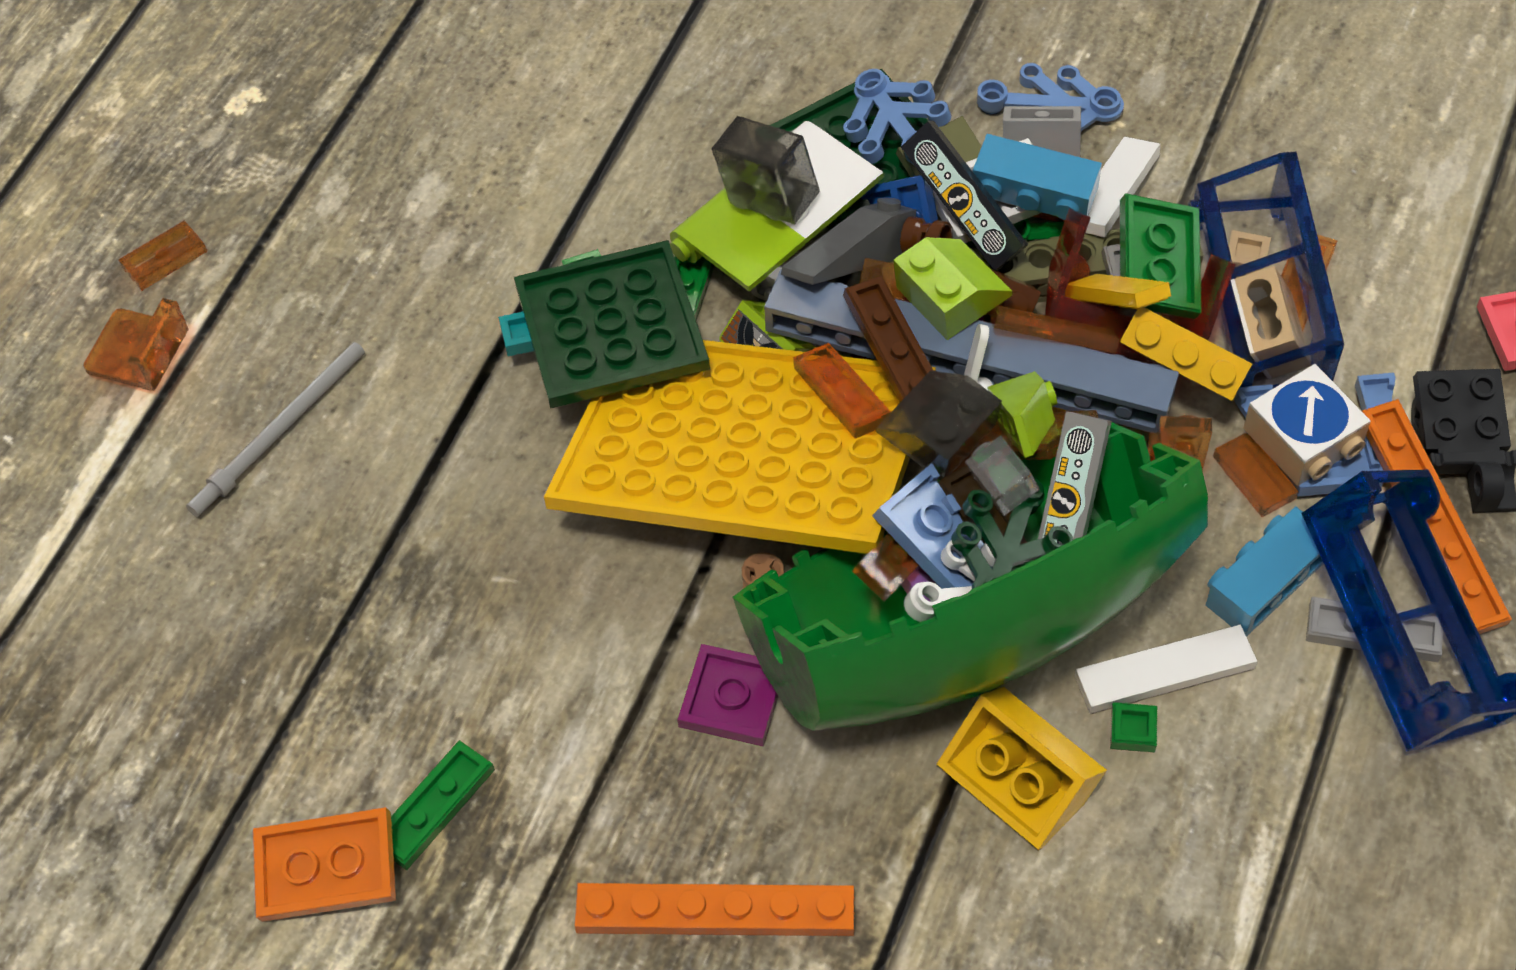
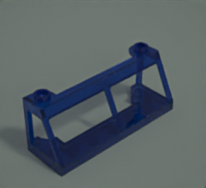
(1288, 204)
(1420, 711)

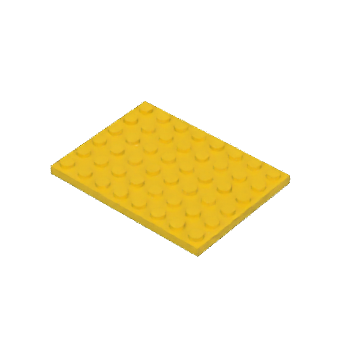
(734, 455)

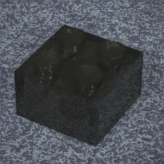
(766, 169)

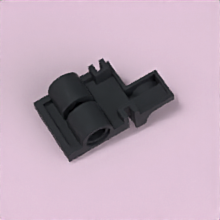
(1467, 431)

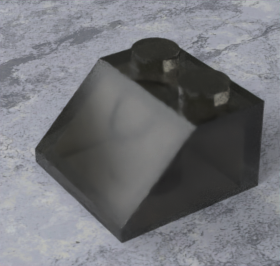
(941, 420)

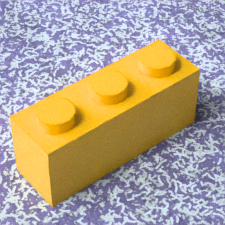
(1186, 353)

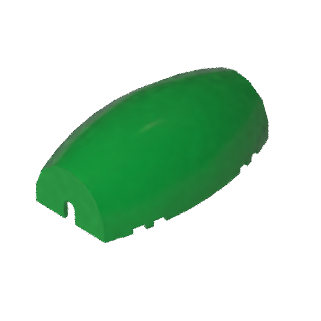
(861, 660)

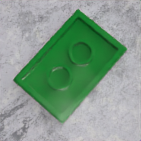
(1163, 245)

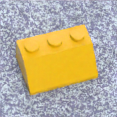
(1020, 766)

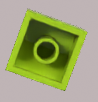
(948, 283)

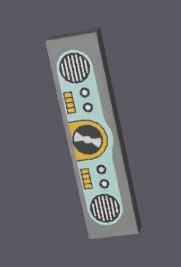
(1075, 474)

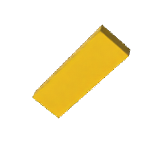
(1118, 291)

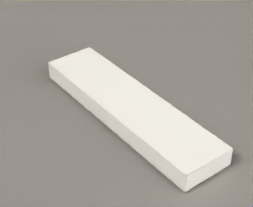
(1119, 176)
(1165, 668)

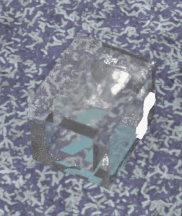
(1001, 474)

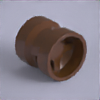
(917, 229)

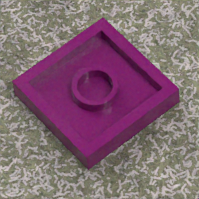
(728, 696)

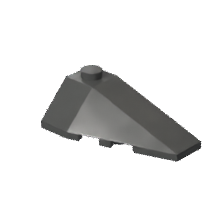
(866, 233)

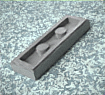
(1331, 626)

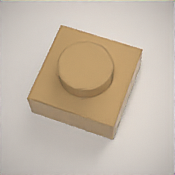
(1248, 247)

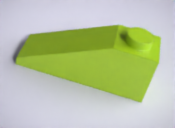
(1025, 410)

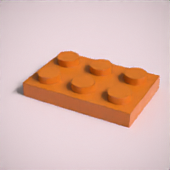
(324, 864)

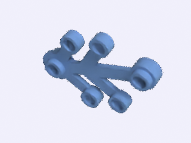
(875, 88)
(1096, 104)

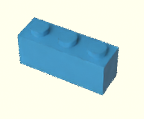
(1037, 177)
(1264, 573)

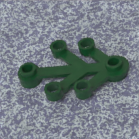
(1004, 547)

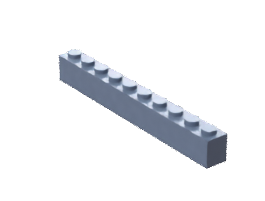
(1081, 377)

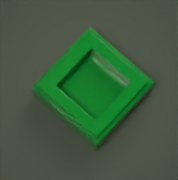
(1133, 727)

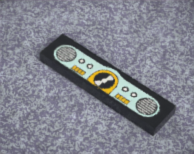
(964, 195)

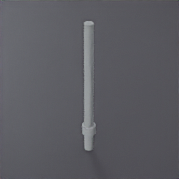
(223, 480)

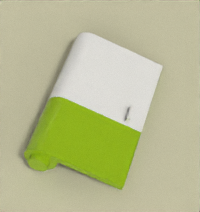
(750, 243)

